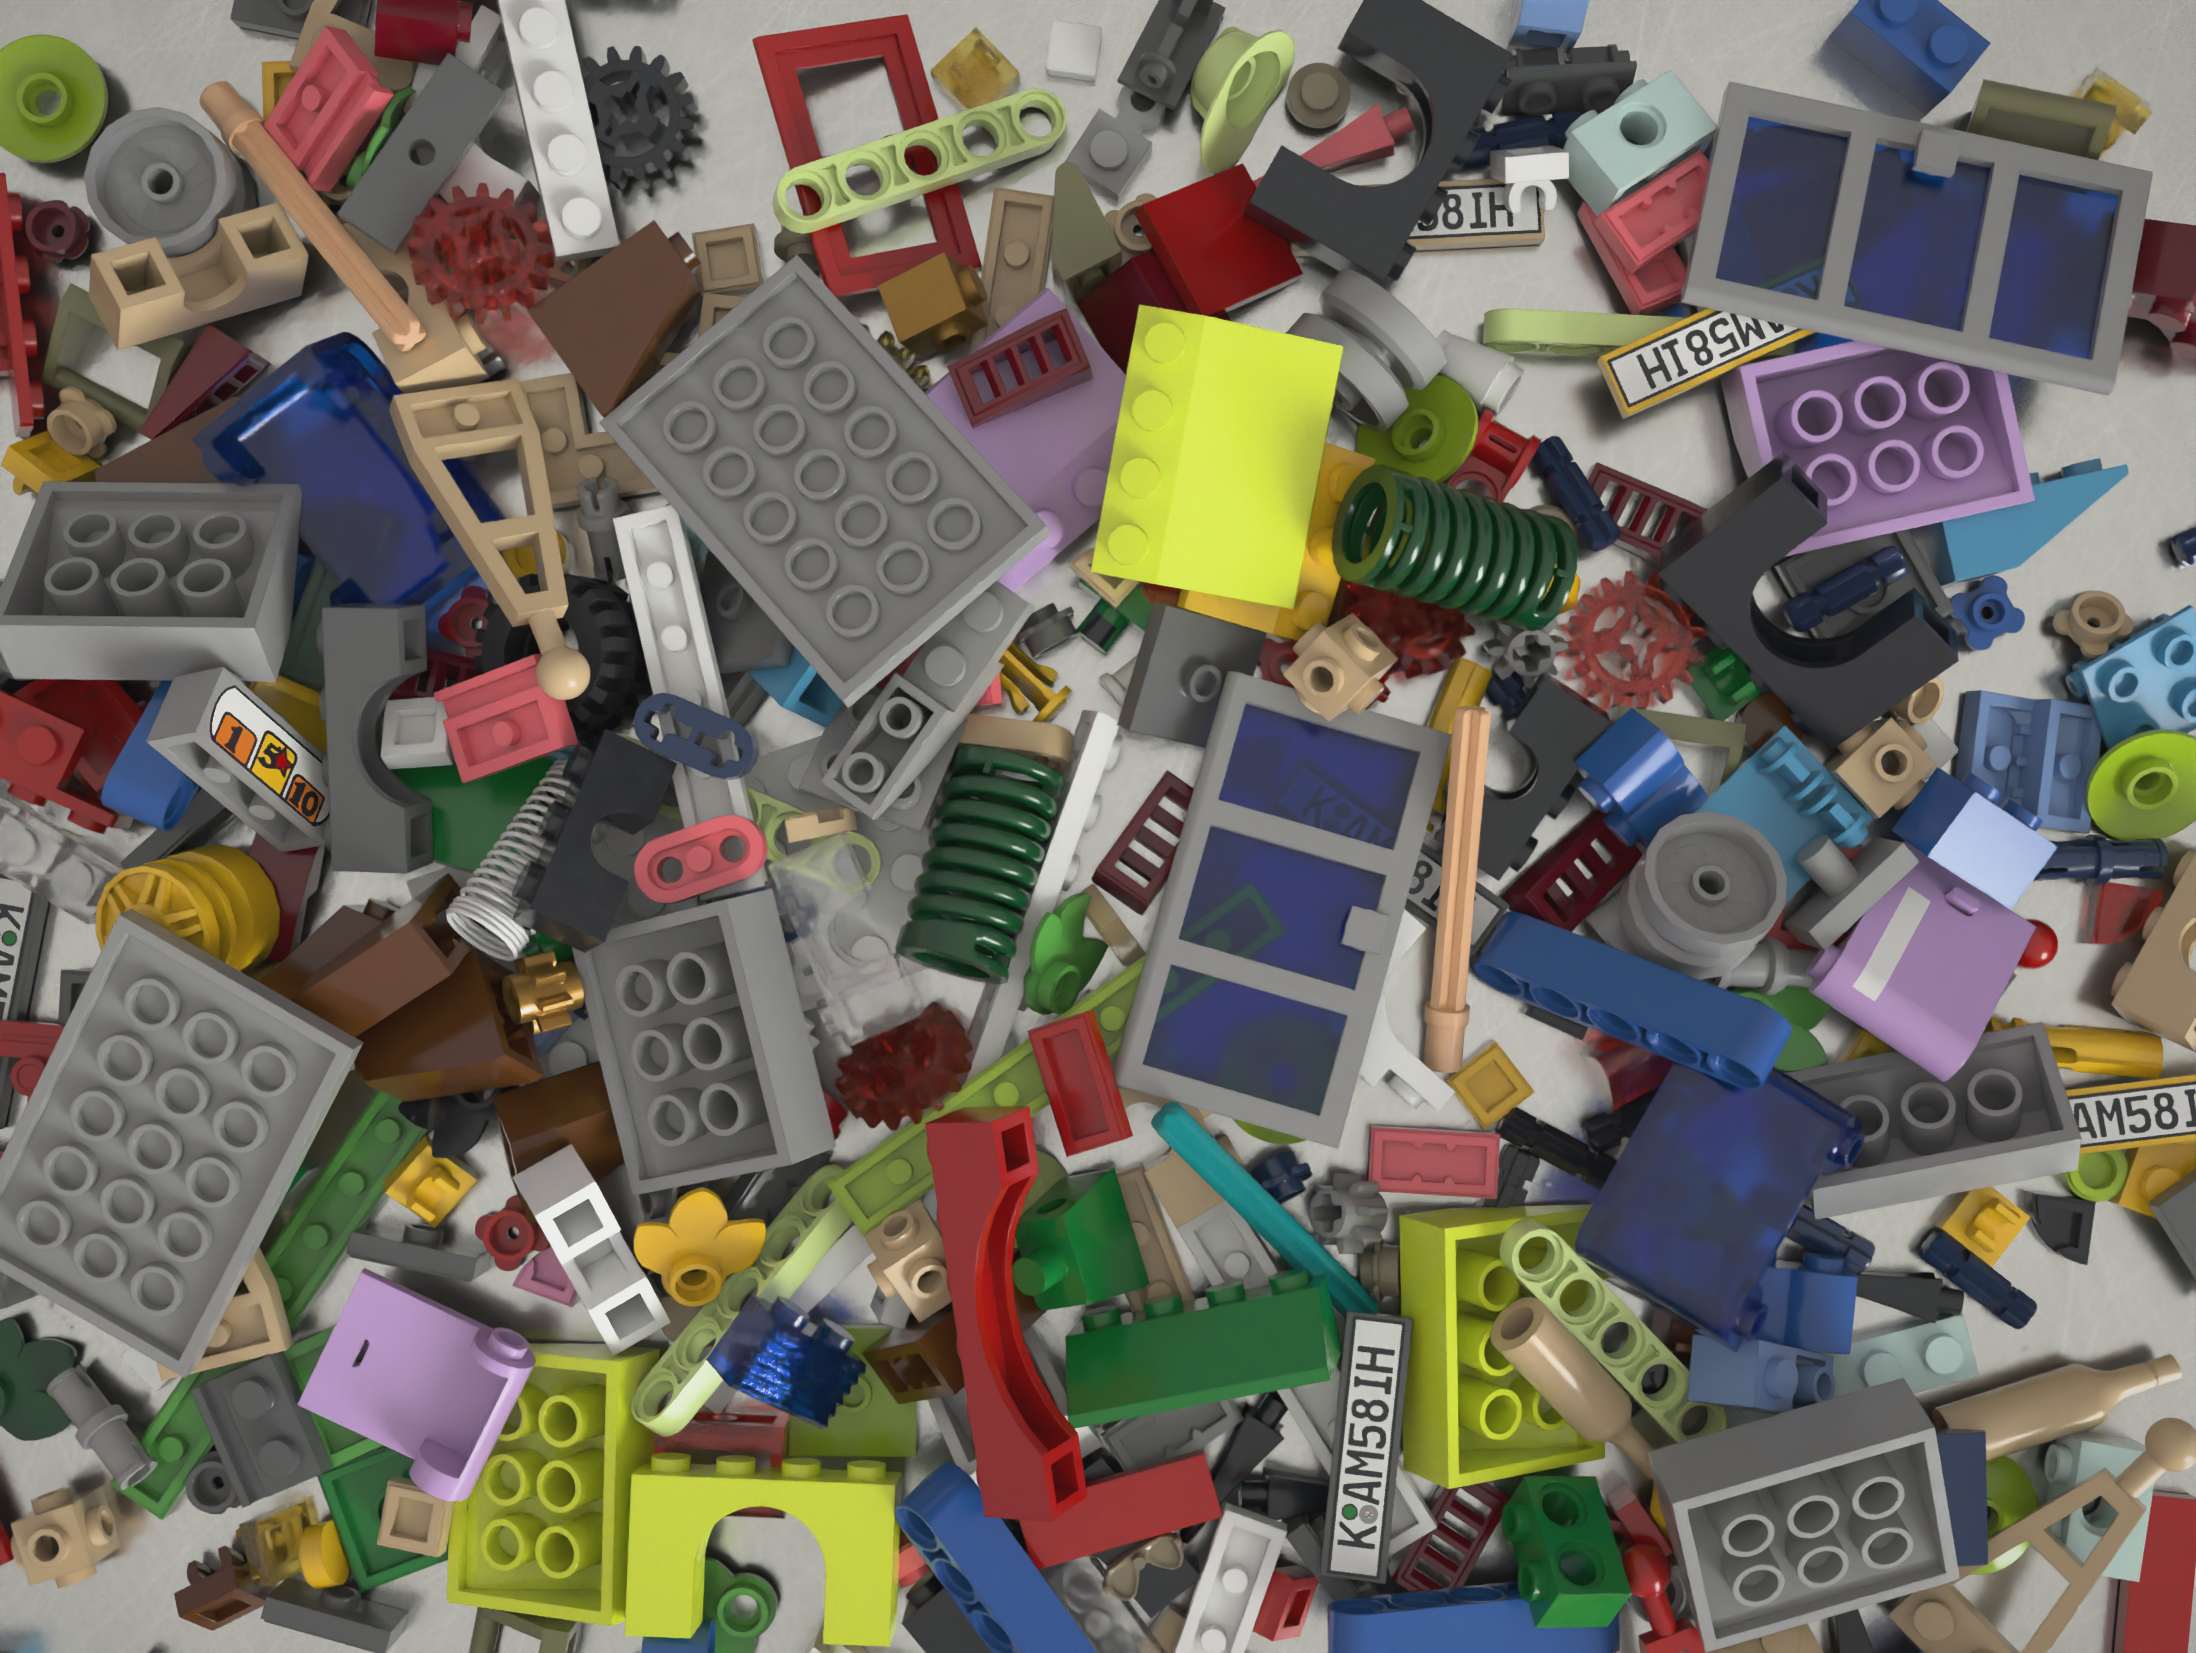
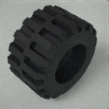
(605, 637)

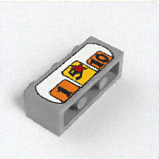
(244, 757)

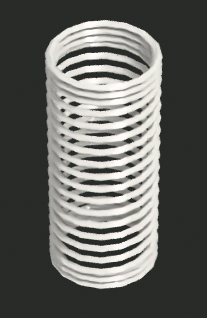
(499, 916)

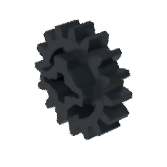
(640, 95)

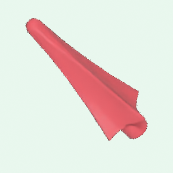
(1361, 140)

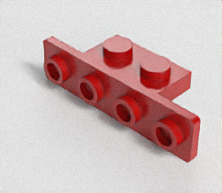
(16, 333)
(97, 706)
(39, 759)

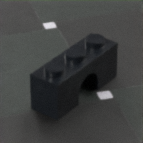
(1559, 730)
(567, 889)

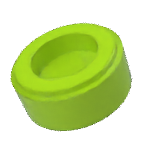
(2098, 1176)

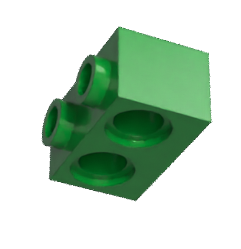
(1565, 1552)

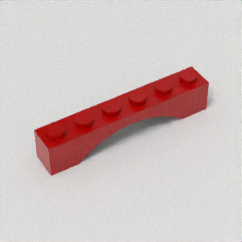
(1021, 1440)

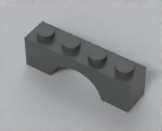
(373, 815)

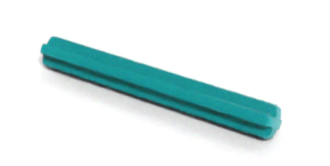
(1258, 1207)

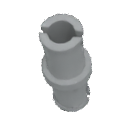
(101, 1427)

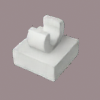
(1529, 167)
(415, 734)

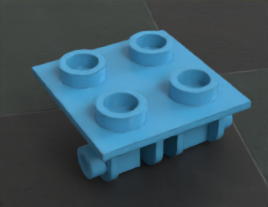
(2144, 680)
(1790, 802)

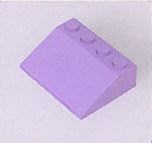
(1882, 436)
(1051, 450)

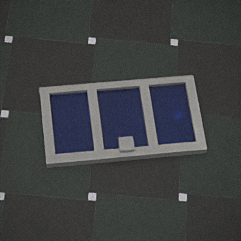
(1918, 238)
(1281, 911)

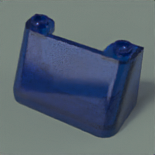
(362, 507)
(1713, 1195)

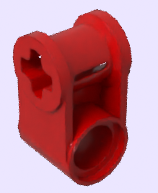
(1495, 459)

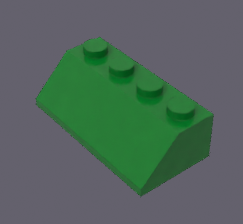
(1201, 1348)

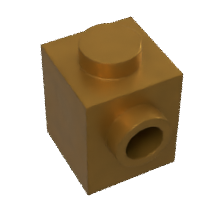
(935, 305)

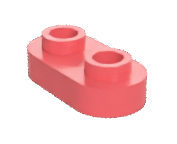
(702, 858)

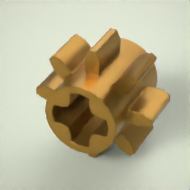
(542, 992)

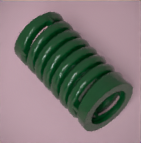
(1454, 548)
(995, 862)

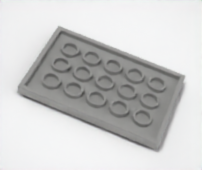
(824, 480)
(163, 1140)

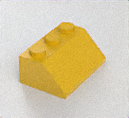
(1318, 574)

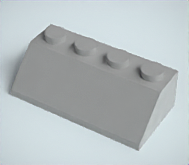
(1930, 1138)

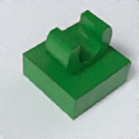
(1721, 684)

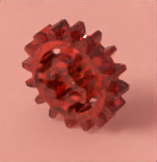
(470, 230)
(1414, 631)
(1606, 643)
(905, 1069)

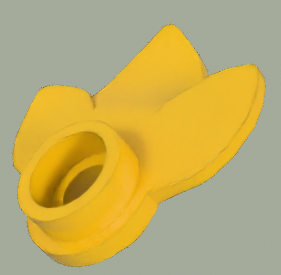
(698, 1239)

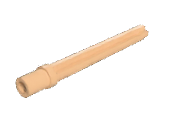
(246, 136)
(1447, 1010)

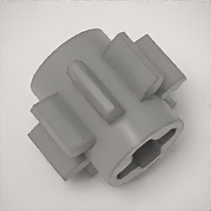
(1539, 655)
(1348, 1213)

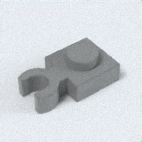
(1113, 148)

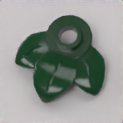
(24, 1378)

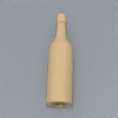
(1569, 1377)
(2051, 1404)

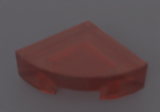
(2118, 911)

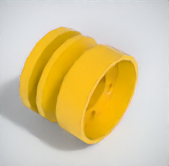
(204, 896)

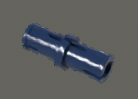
(2105, 859)

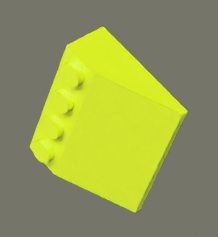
(1216, 457)
(1464, 1402)
(555, 1493)

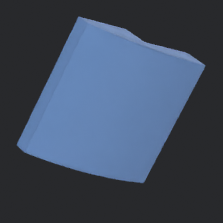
(2032, 754)

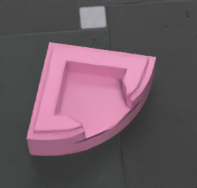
(547, 1278)

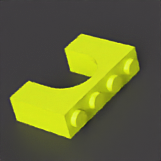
(844, 1509)

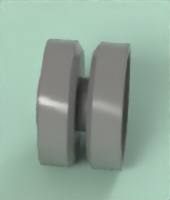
(165, 180)
(1381, 351)
(1703, 894)

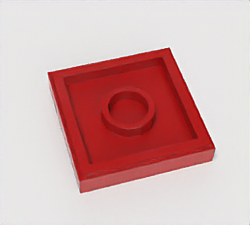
(1213, 249)

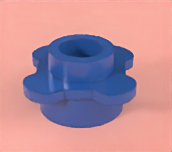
(1968, 616)

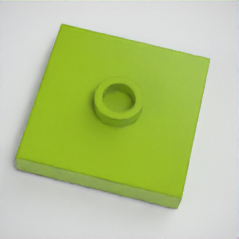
(869, 1419)

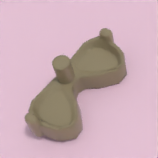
(1123, 1573)

